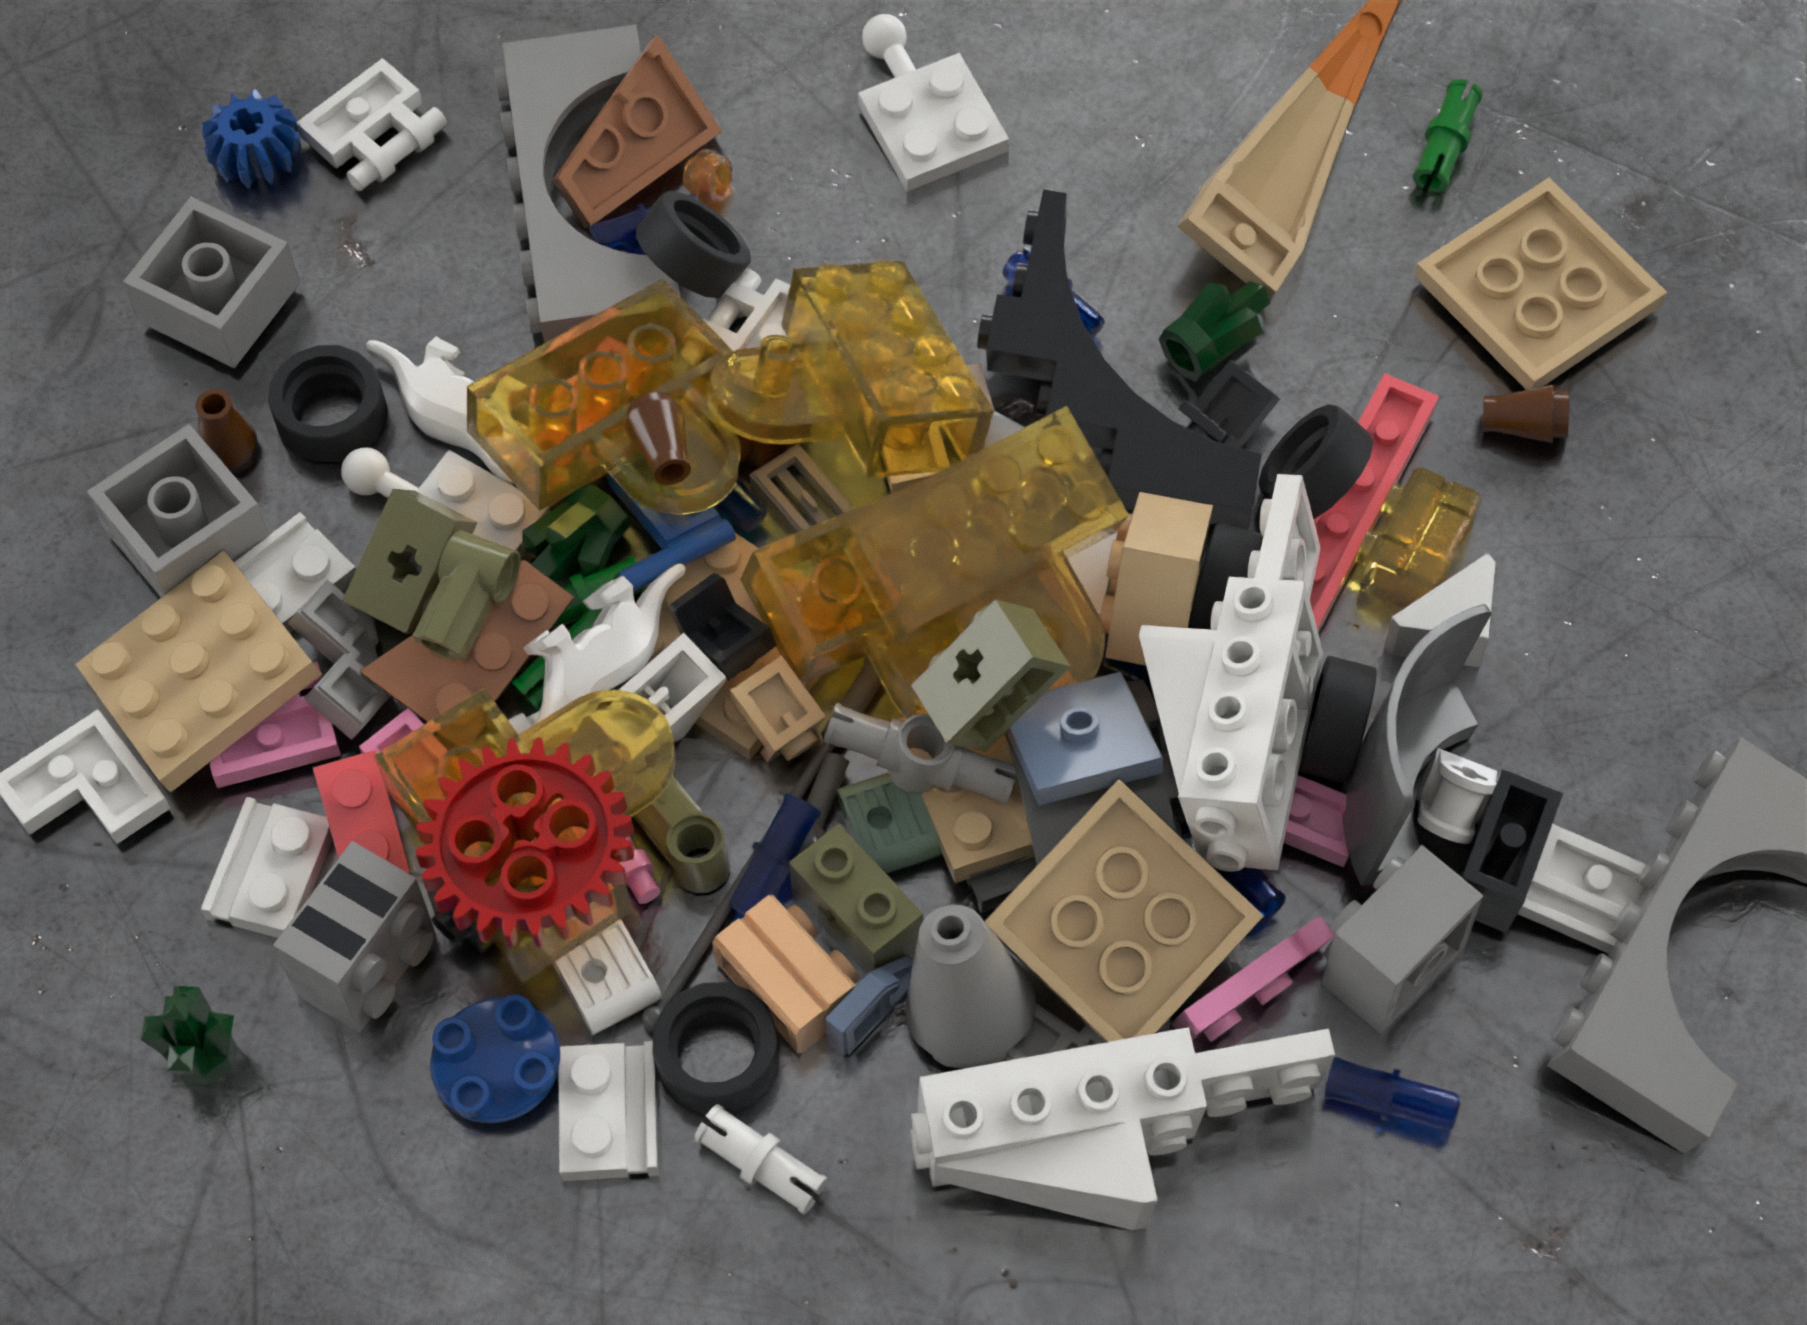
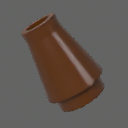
(1529, 414)
(225, 428)
(659, 434)

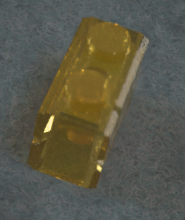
(1419, 539)

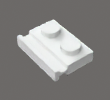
(293, 566)
(268, 867)
(1581, 888)
(607, 1111)

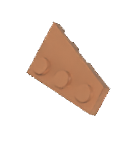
(636, 136)
(435, 685)

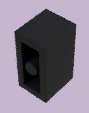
(1508, 846)

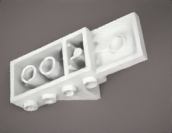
(1244, 692)
(1078, 1121)

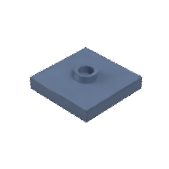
(1084, 740)

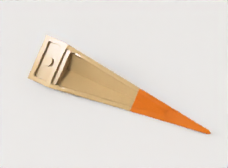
(1268, 189)

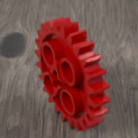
(573, 870)

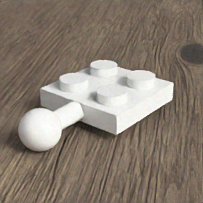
(926, 117)
(456, 483)

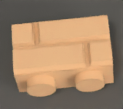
(785, 968)

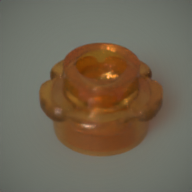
(708, 176)

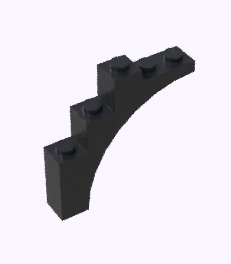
(1143, 450)

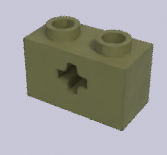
(385, 579)
(990, 675)
(855, 900)

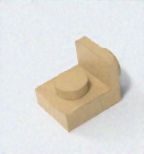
(778, 710)

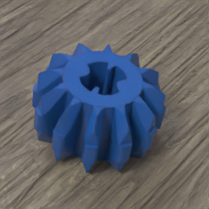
(251, 138)

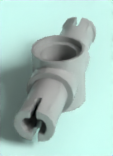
(891, 744)

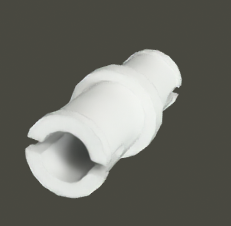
(760, 1159)

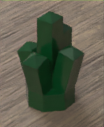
(1214, 327)
(576, 535)
(191, 1037)

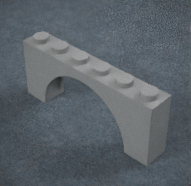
(554, 97)
(1627, 1033)

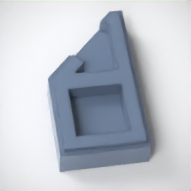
(868, 1005)

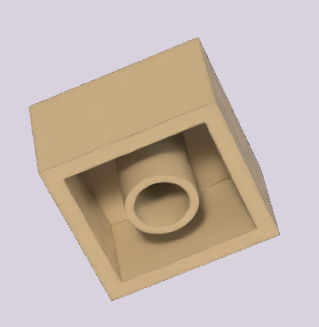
(1153, 571)

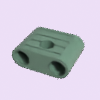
(889, 823)

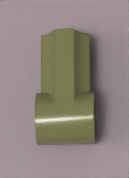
(472, 579)
(680, 827)

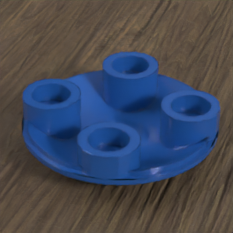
(495, 1059)

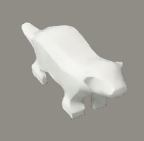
(435, 395)
(607, 652)

